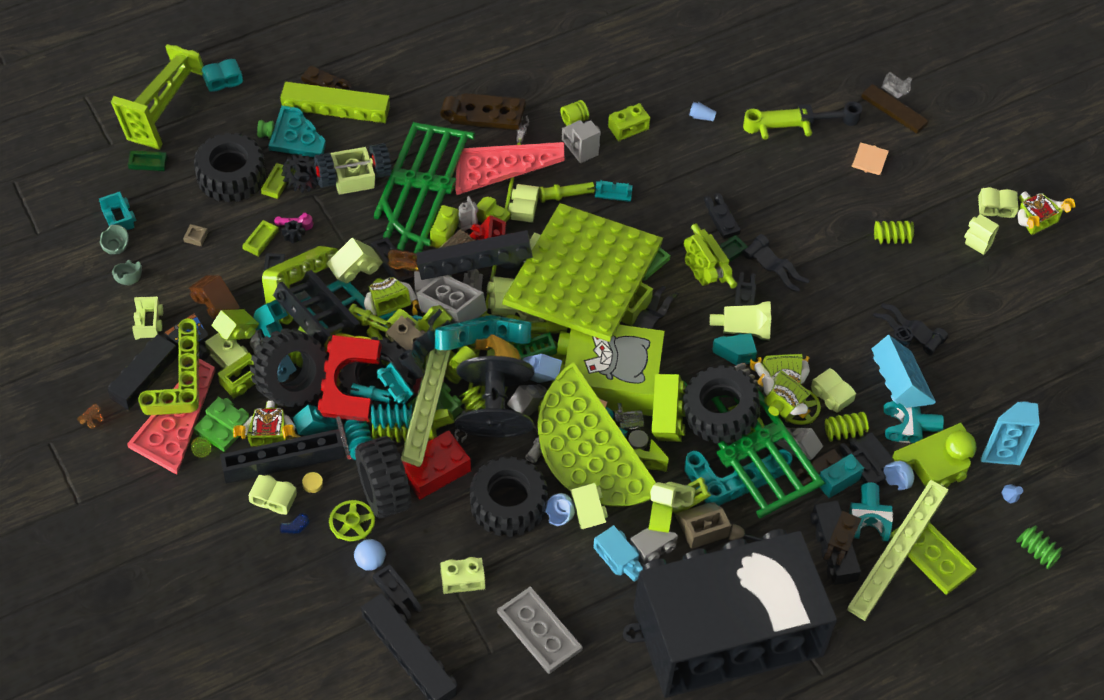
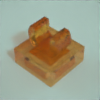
(89, 414)

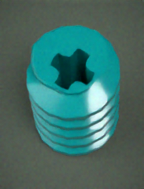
(391, 416)
(356, 433)

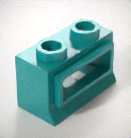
(113, 202)

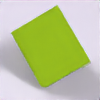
(439, 321)

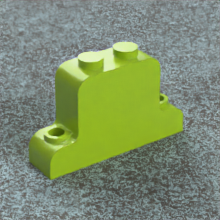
(932, 461)

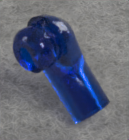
(296, 526)

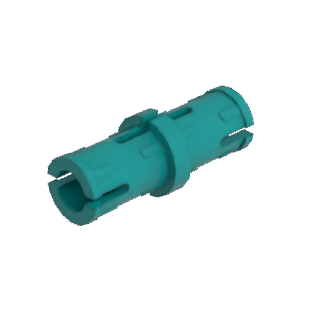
(370, 392)

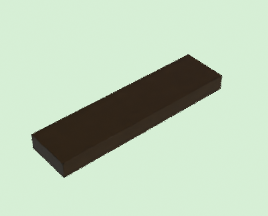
(894, 108)

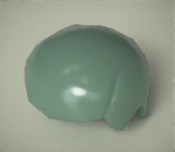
(114, 239)
(127, 273)

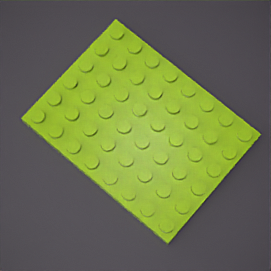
(583, 272)

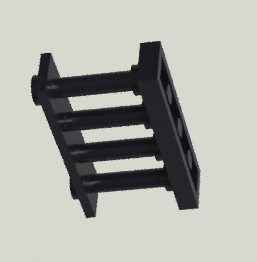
(325, 299)

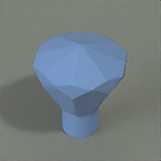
(1012, 493)

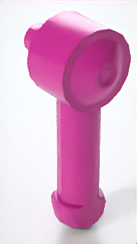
(306, 220)

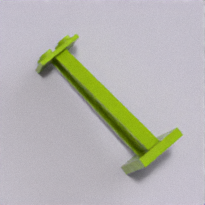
(136, 118)

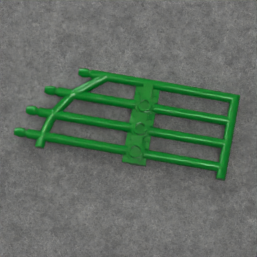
(420, 180)
(758, 440)

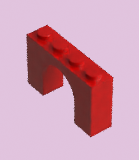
(342, 352)

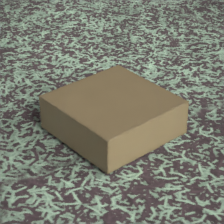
(195, 235)

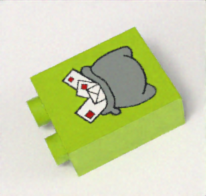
(617, 369)

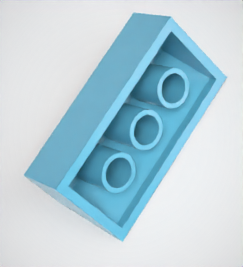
(902, 374)
(1012, 434)

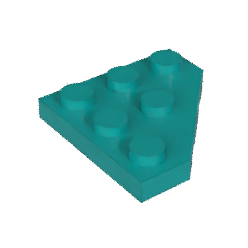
(295, 134)

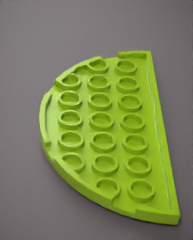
(586, 444)

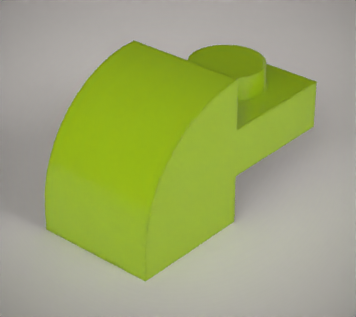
(488, 206)
(660, 517)

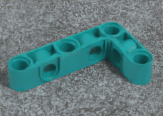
(467, 331)
(731, 485)

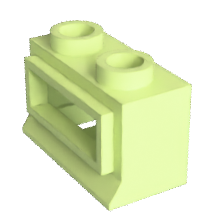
(144, 305)

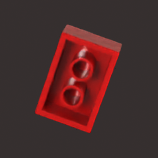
(441, 464)

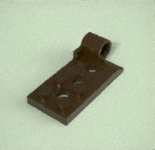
(455, 110)

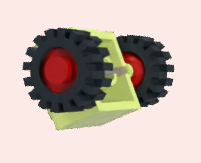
(353, 168)

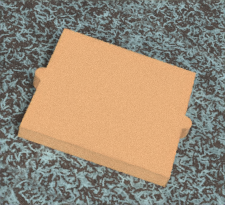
(870, 158)

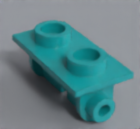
(612, 191)
(398, 387)

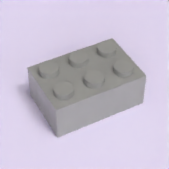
(454, 296)

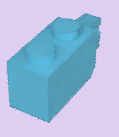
(618, 553)

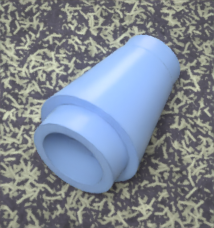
(702, 112)

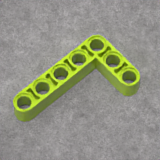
(294, 270)
(454, 359)
(186, 374)

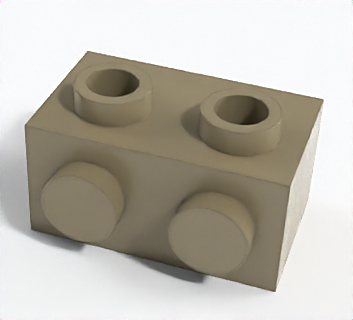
(404, 333)

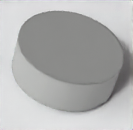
(638, 439)

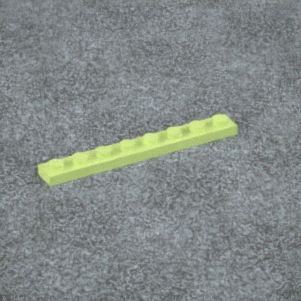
(425, 407)
(897, 550)

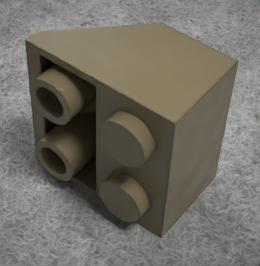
(704, 524)

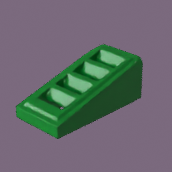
(539, 340)

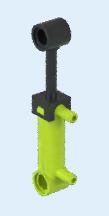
(802, 117)

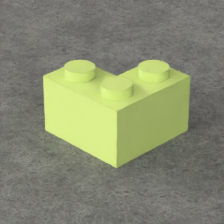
(352, 259)

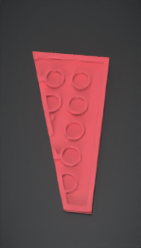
(494, 164)
(167, 435)

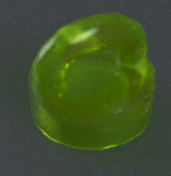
(201, 447)

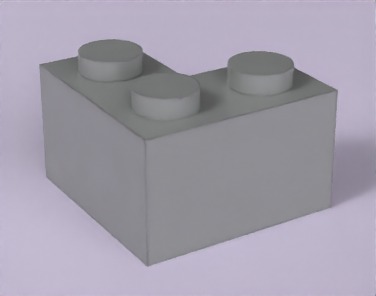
(582, 139)

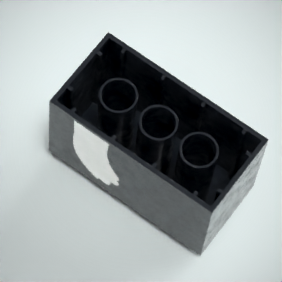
(732, 612)

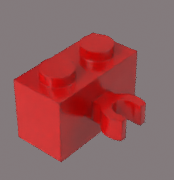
(489, 228)

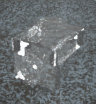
(896, 86)
(628, 419)

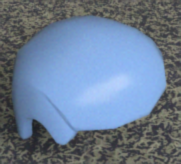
(899, 474)
(560, 509)
(369, 554)

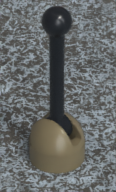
(738, 533)

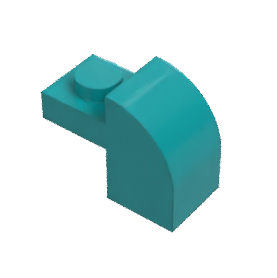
(269, 316)

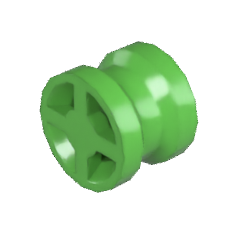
(265, 129)

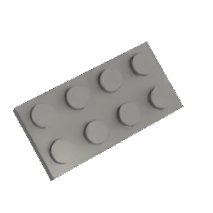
(539, 630)

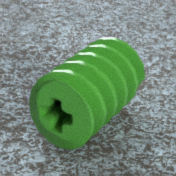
(1040, 546)

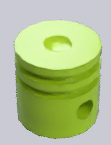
(574, 112)

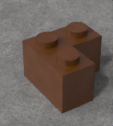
(214, 293)

